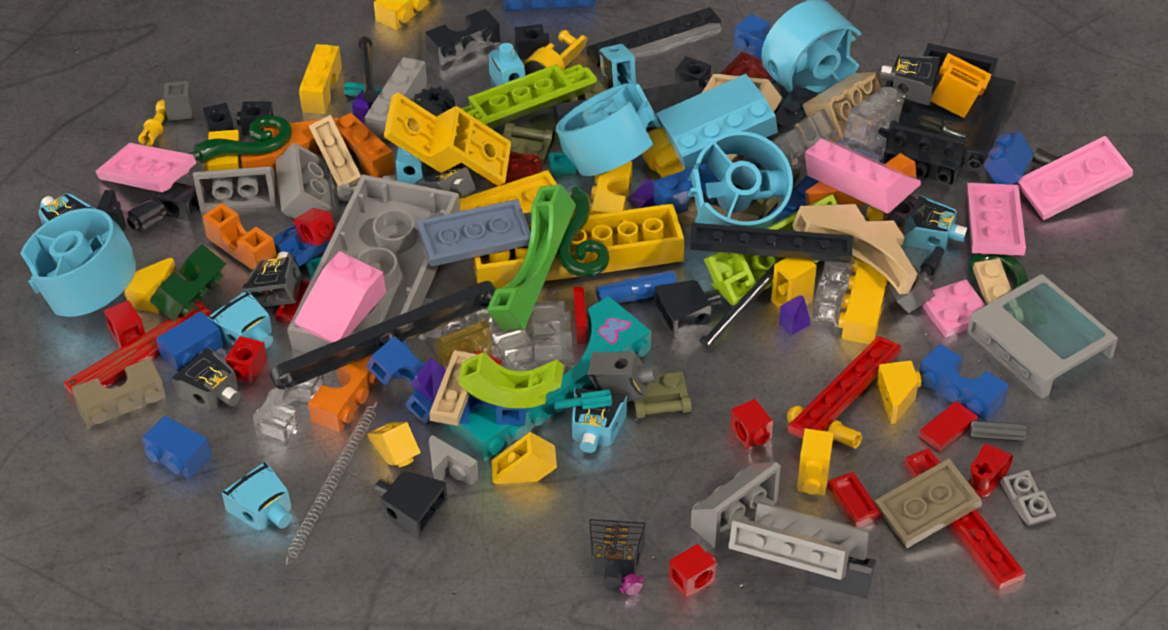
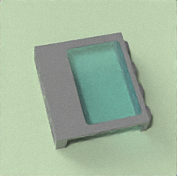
(1039, 333)

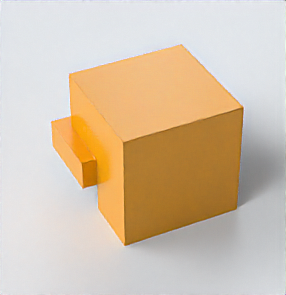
(959, 85)

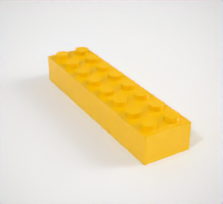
(632, 237)

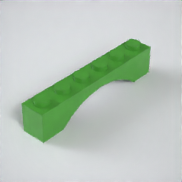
(550, 217)

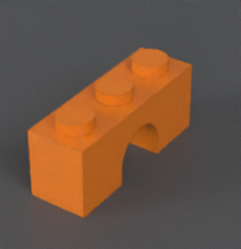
(372, 153)
(226, 231)
(337, 406)

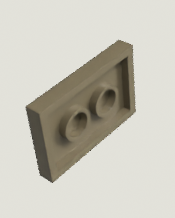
(928, 503)

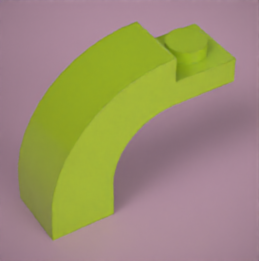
(508, 387)

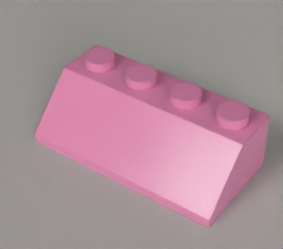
(858, 175)

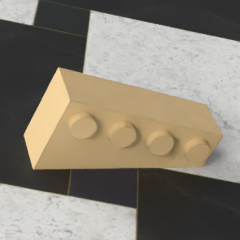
(843, 97)

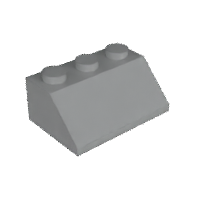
(305, 183)
(236, 188)
(737, 498)

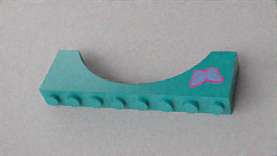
(610, 330)

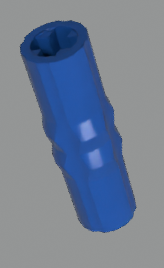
(635, 288)

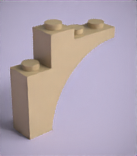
(873, 241)

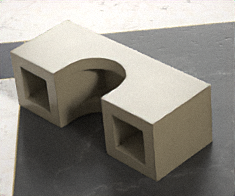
(102, 404)

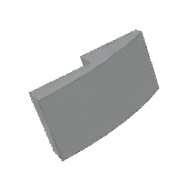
(1026, 498)

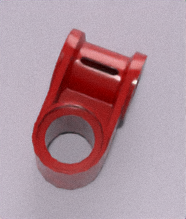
(989, 469)

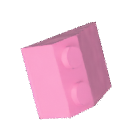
(341, 298)

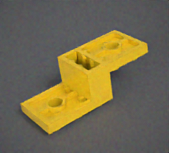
(447, 139)

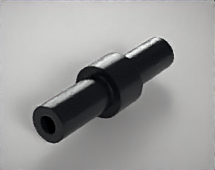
(930, 263)

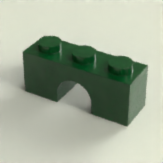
(177, 295)

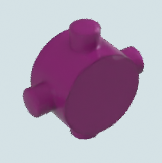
(631, 584)

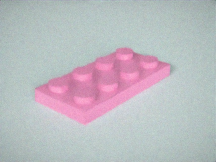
(146, 167)
(1074, 177)
(995, 219)

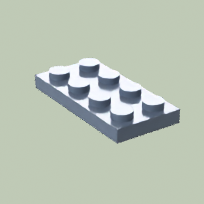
(474, 232)

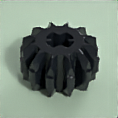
(437, 97)

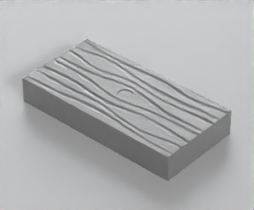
(383, 229)

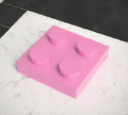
(952, 307)

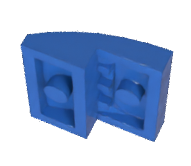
(290, 242)

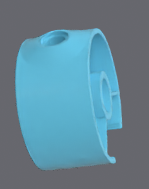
(810, 47)
(607, 129)
(757, 184)
(79, 261)

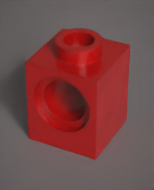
(315, 226)
(124, 323)
(247, 358)
(751, 424)
(692, 570)

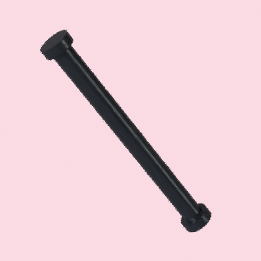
(370, 93)
(709, 340)

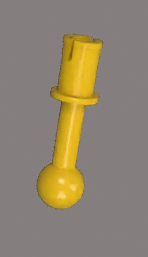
(153, 127)
(841, 433)

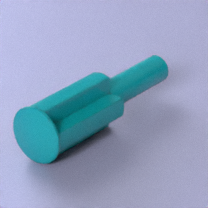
(354, 89)
(587, 400)

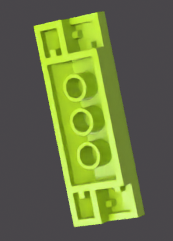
(529, 94)
(737, 273)

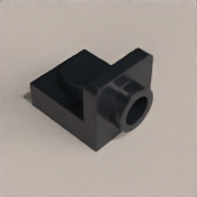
(112, 207)

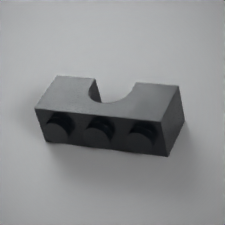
(449, 45)

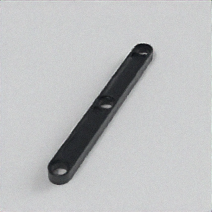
(369, 340)

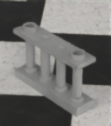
(799, 540)

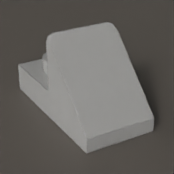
(450, 460)

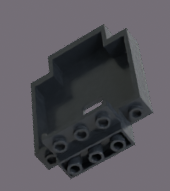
(940, 156)

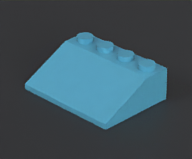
(715, 112)

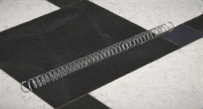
(330, 485)

